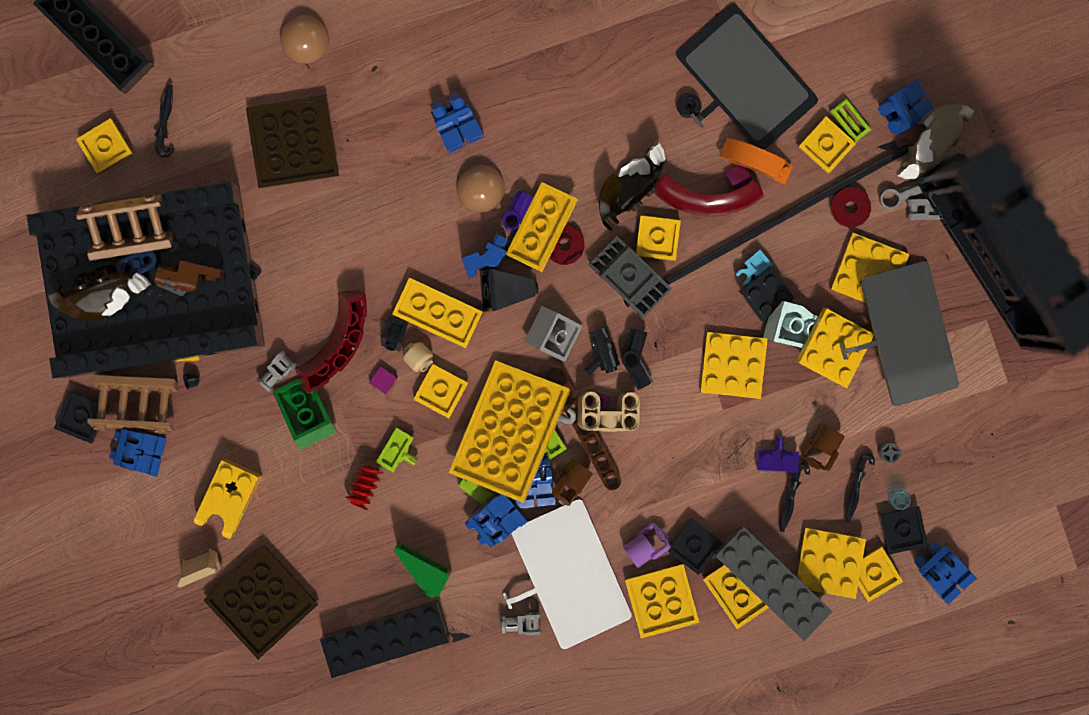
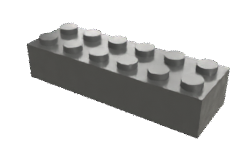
(772, 582)

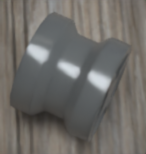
(892, 454)

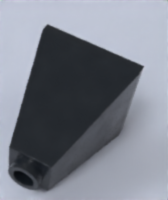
(504, 289)

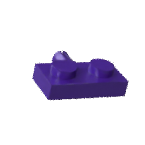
(778, 459)

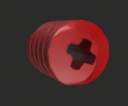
(363, 486)

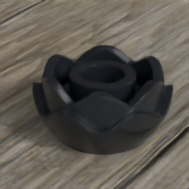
(686, 111)

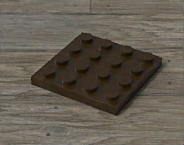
(292, 142)
(261, 602)

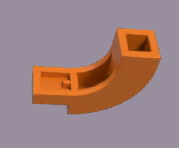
(756, 159)

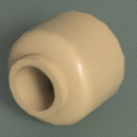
(418, 357)

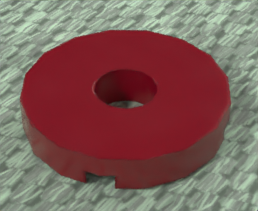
(862, 204)
(576, 247)

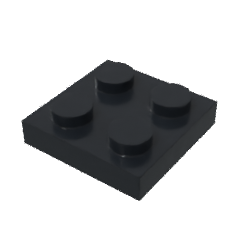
(765, 293)
(74, 417)
(903, 530)
(694, 546)

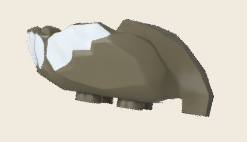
(933, 145)

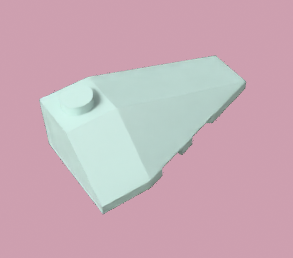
(790, 324)

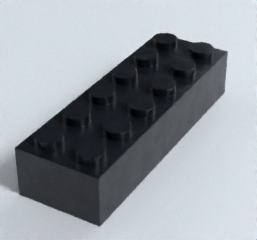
(98, 40)
(384, 639)

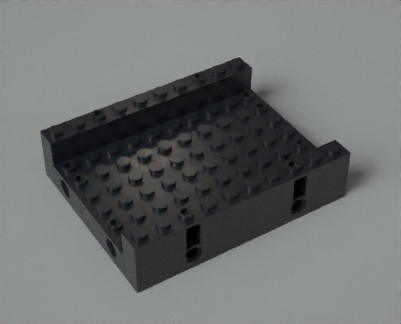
(1012, 249)
(157, 323)

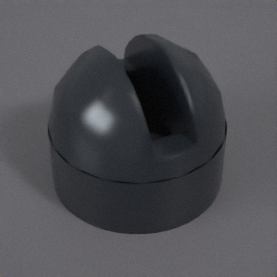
(190, 380)

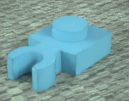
(755, 265)

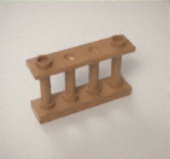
(121, 246)
(125, 385)

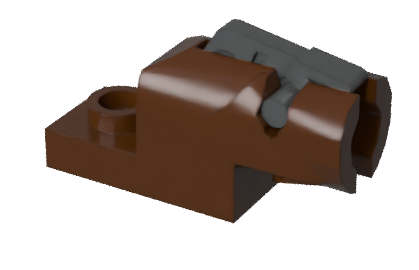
(185, 278)

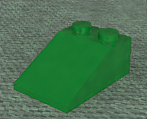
(304, 414)
(425, 571)

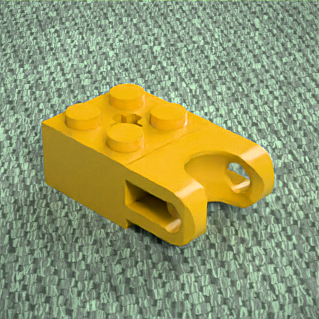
(227, 502)

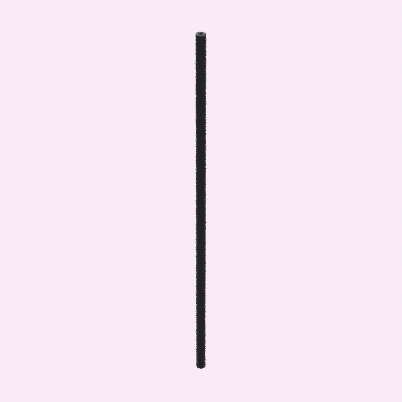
(785, 215)

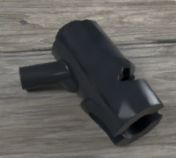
(605, 353)

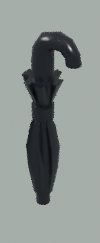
(161, 132)
(853, 497)
(788, 505)

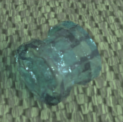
(902, 501)

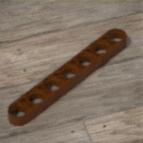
(590, 435)

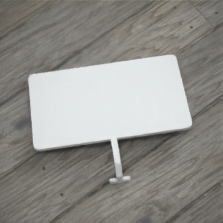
(570, 574)

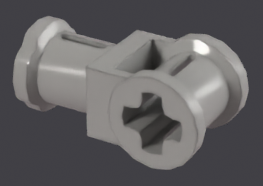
(278, 371)
(522, 624)

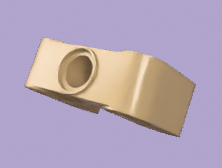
(608, 420)

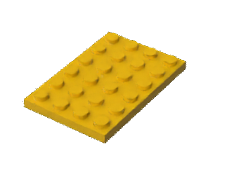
(509, 431)

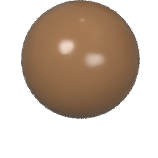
(304, 39)
(480, 188)

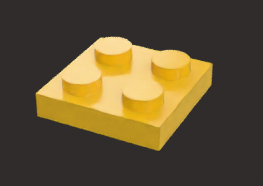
(826, 145)
(104, 146)
(658, 238)
(440, 391)
(877, 574)

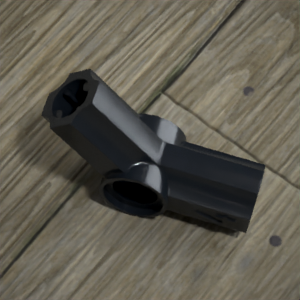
(634, 346)

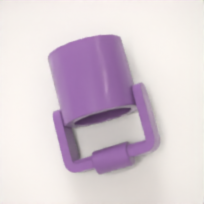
(640, 548)

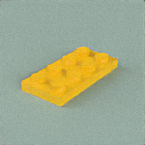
(541, 227)
(437, 313)

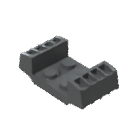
(630, 276)

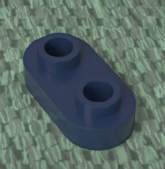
(137, 262)

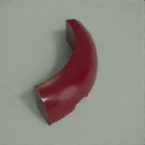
(705, 204)
(340, 346)

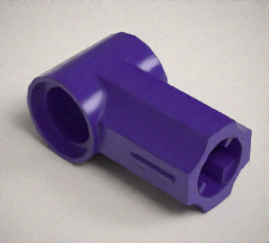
(517, 209)

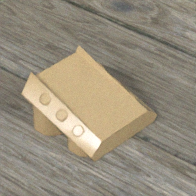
(198, 567)

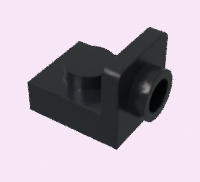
(394, 334)

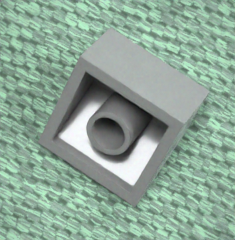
(553, 333)

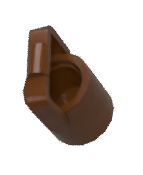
(827, 441)
(574, 477)

